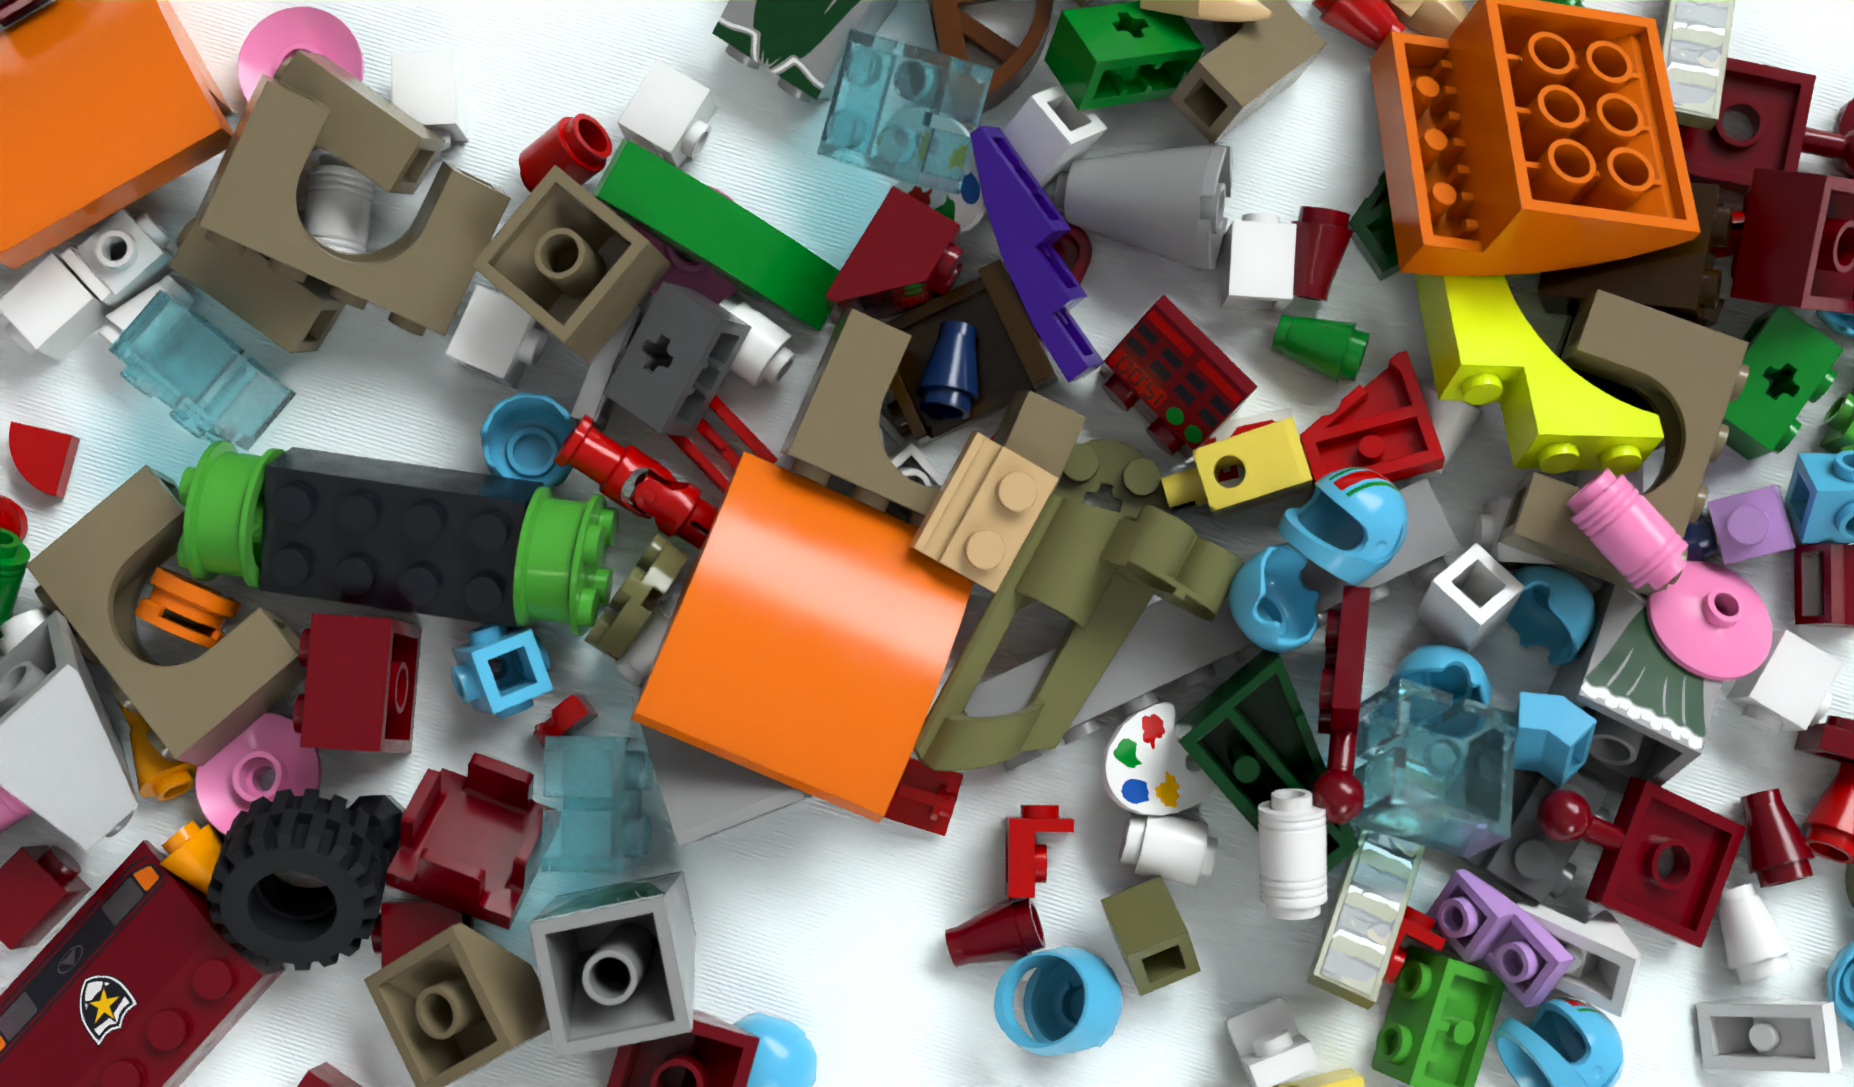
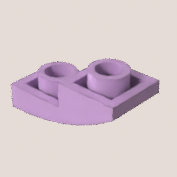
(1493, 928)

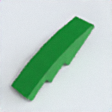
(717, 233)

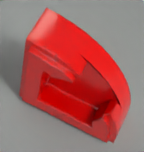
(43, 457)
(566, 719)

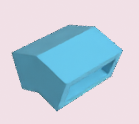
(1551, 736)

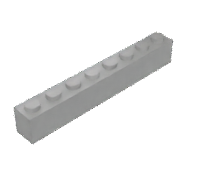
(1181, 646)

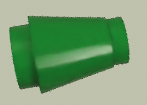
(1322, 345)

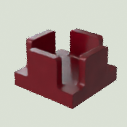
(471, 840)

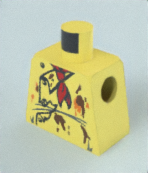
(1272, 467)

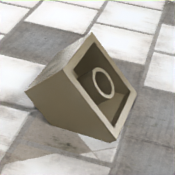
(571, 263)
(457, 1005)

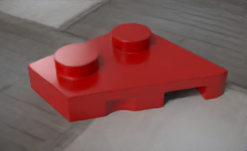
(1377, 429)

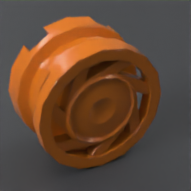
(188, 600)

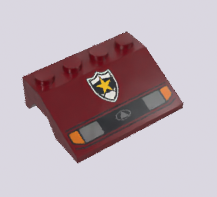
(128, 988)

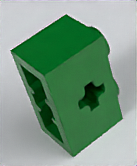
(1120, 54)
(1800, 366)

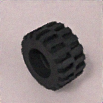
(290, 920)

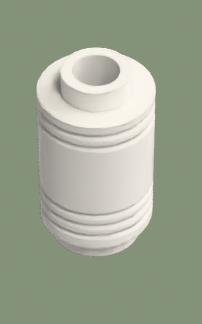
(339, 205)
(1292, 855)

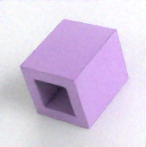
(1751, 524)

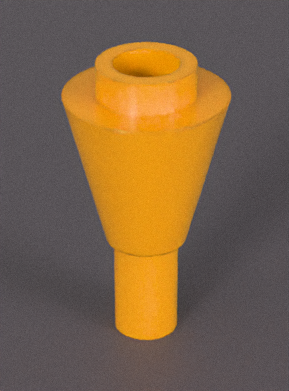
(153, 772)
(193, 854)

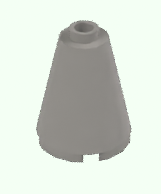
(1154, 200)

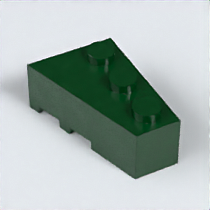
(1258, 741)

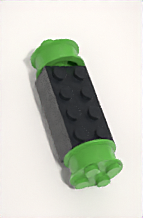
(397, 536)

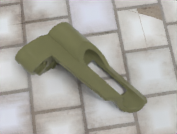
(1101, 577)

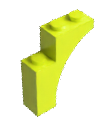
(1551, 415)

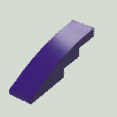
(1025, 230)

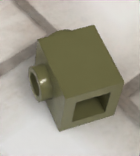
(1150, 935)

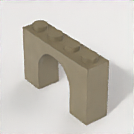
(1245, 69)
(362, 132)
(256, 208)
(1685, 378)
(841, 411)
(96, 582)

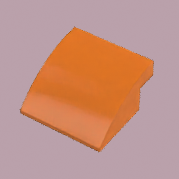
(97, 115)
(1530, 142)
(806, 640)

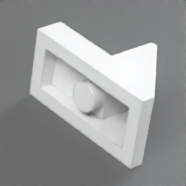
(1602, 953)
(1769, 1034)

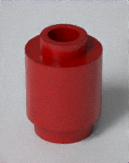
(572, 144)

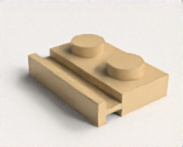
(984, 511)

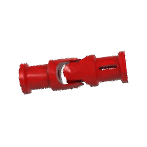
(656, 492)

